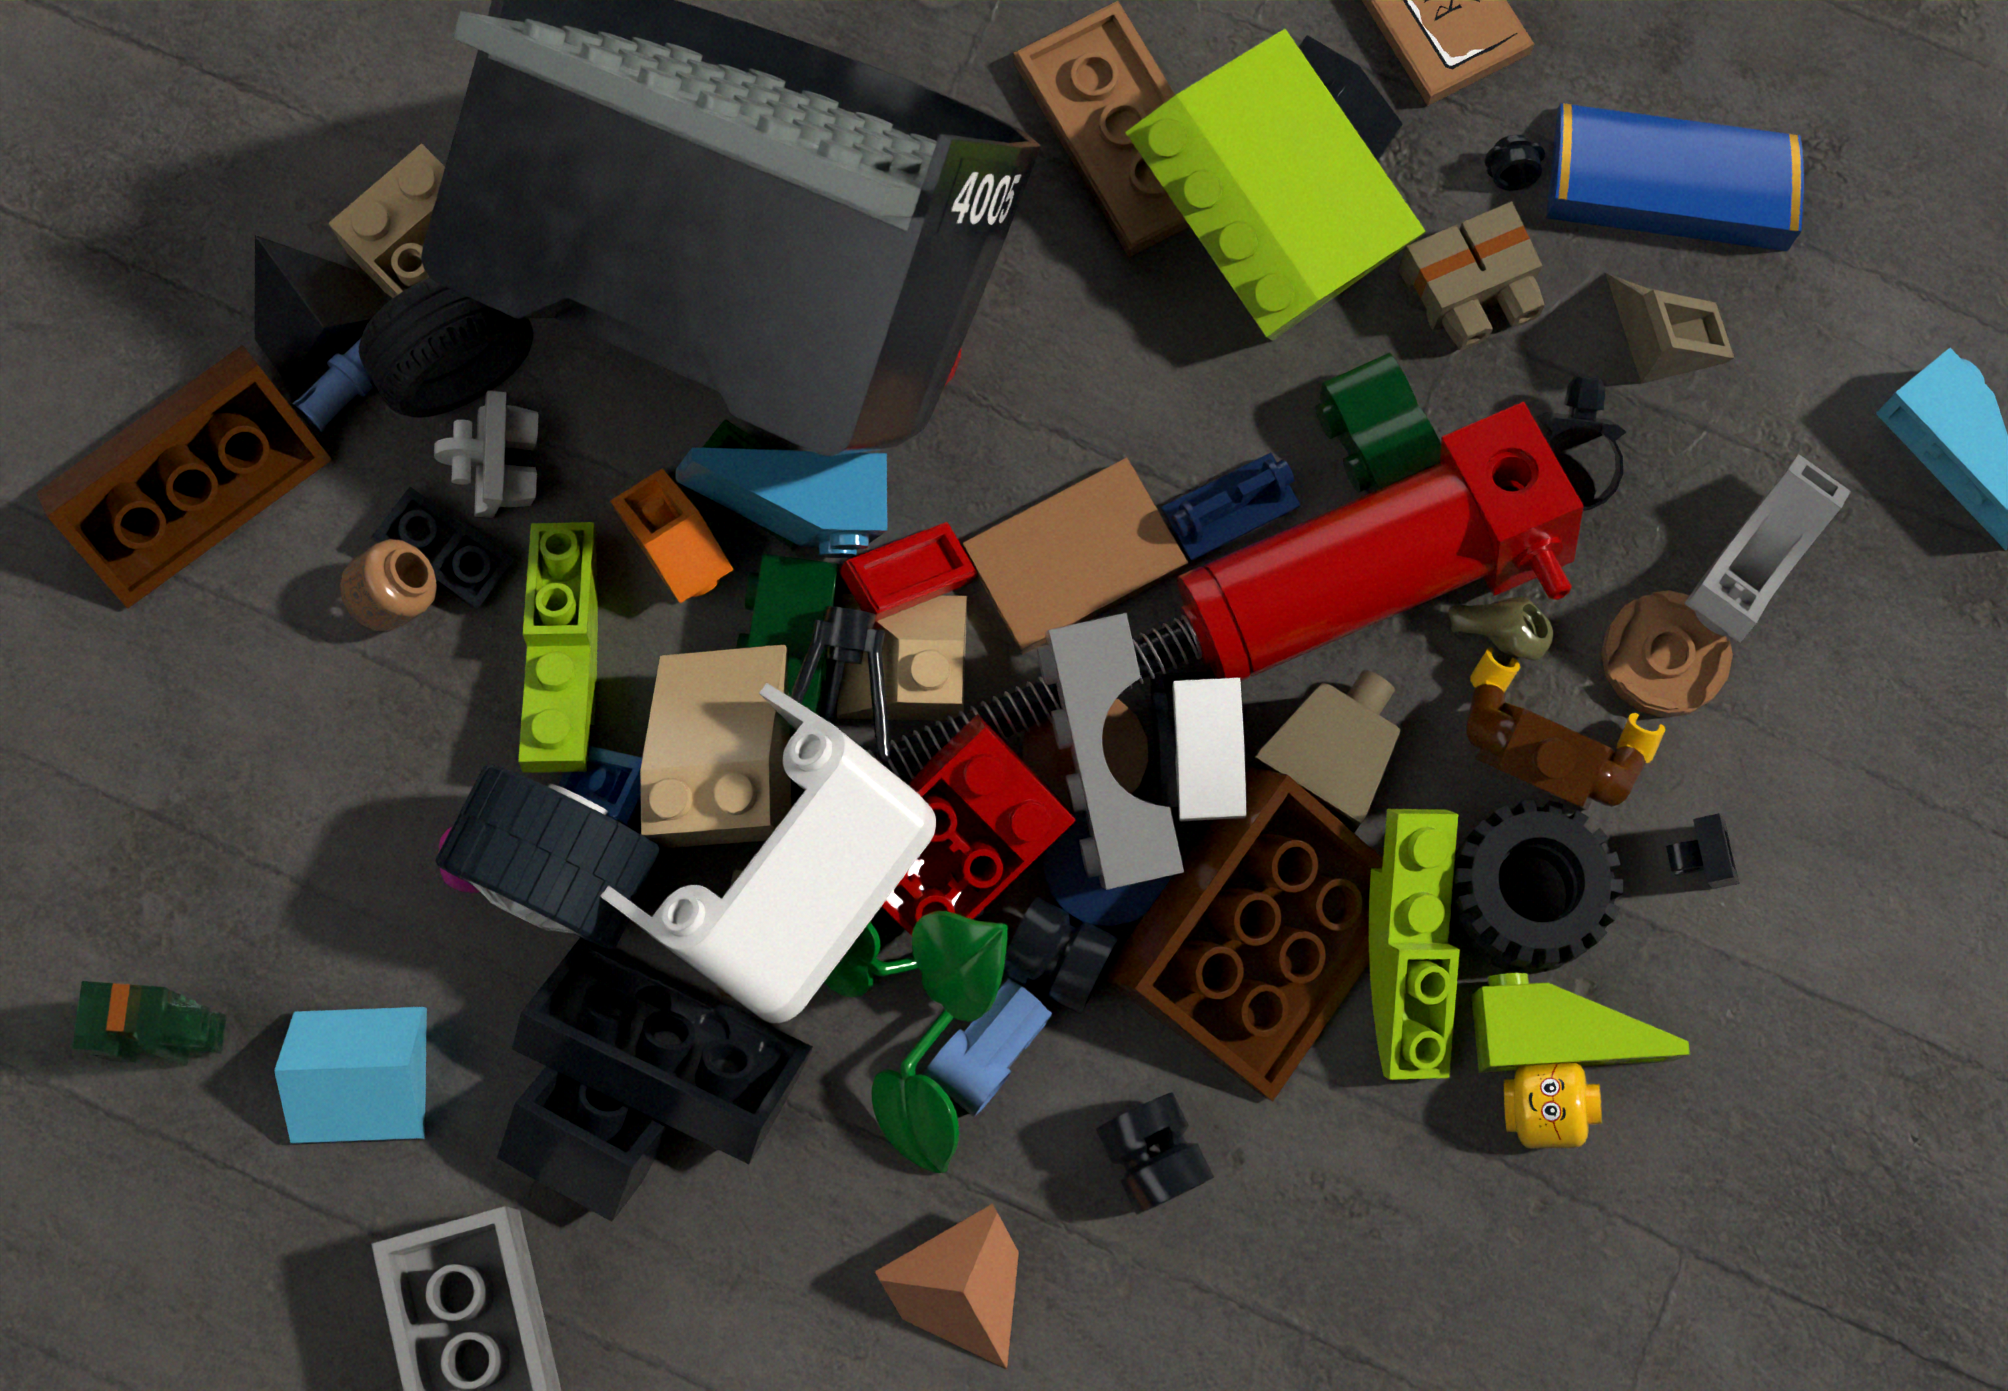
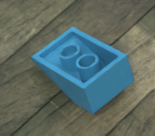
(797, 494)

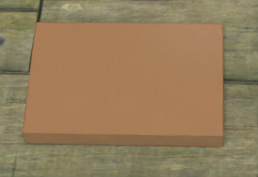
(1075, 555)

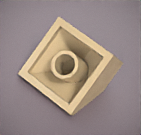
(920, 663)

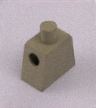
(1337, 746)

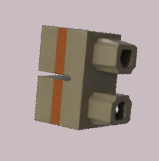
(1472, 270)

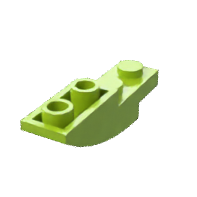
(561, 648)
(1409, 947)

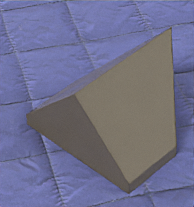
(1669, 330)

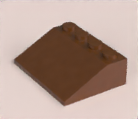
(1256, 934)

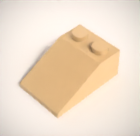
(715, 749)

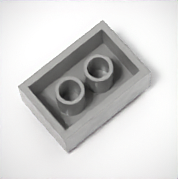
(466, 1307)

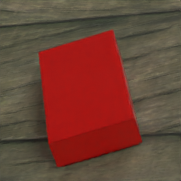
(908, 571)

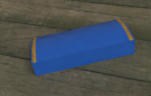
(1676, 177)

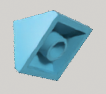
(354, 1075)

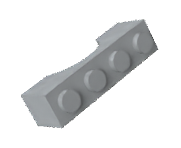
(1127, 835)

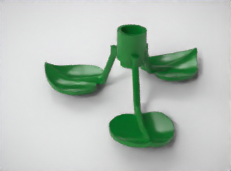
(963, 972)

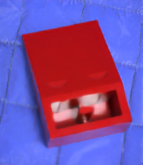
(982, 807)

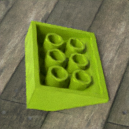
(1275, 183)

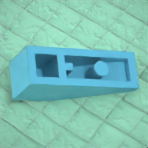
(1958, 434)

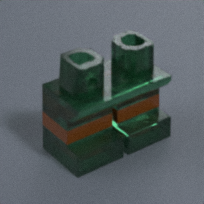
(163, 1022)

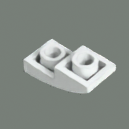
(1209, 749)

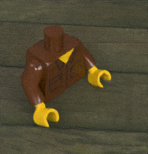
(1548, 752)

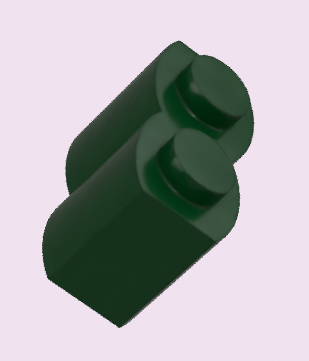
(1377, 424)

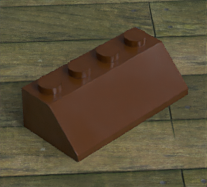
(182, 477)

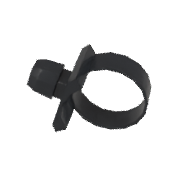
(1585, 398)

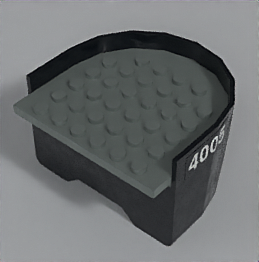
(727, 208)

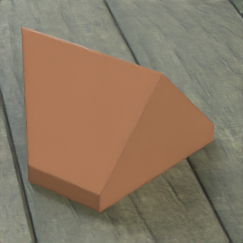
(960, 1285)

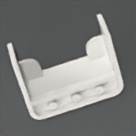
(808, 883)

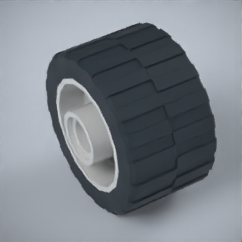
(547, 855)

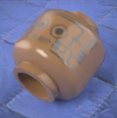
(388, 585)

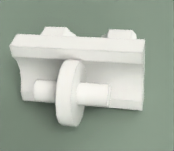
(497, 429)

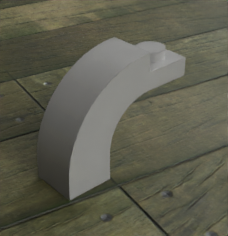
(1766, 549)

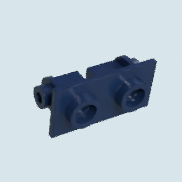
(1232, 505)

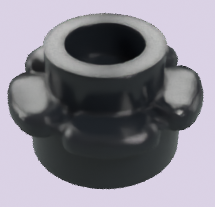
(1515, 162)

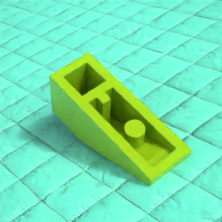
(1550, 1025)

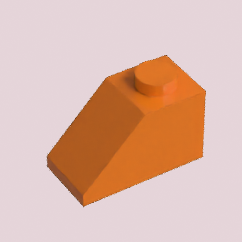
(672, 536)

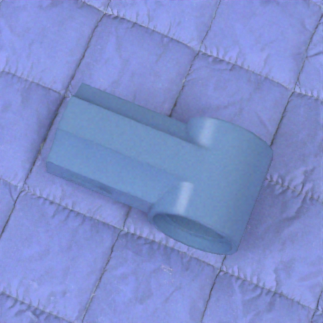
(979, 1059)

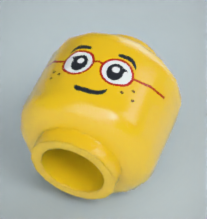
(1551, 1105)

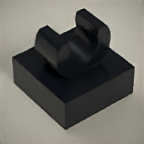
(1708, 853)

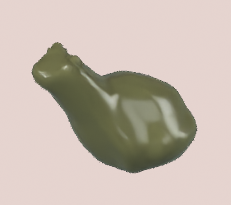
(1510, 624)

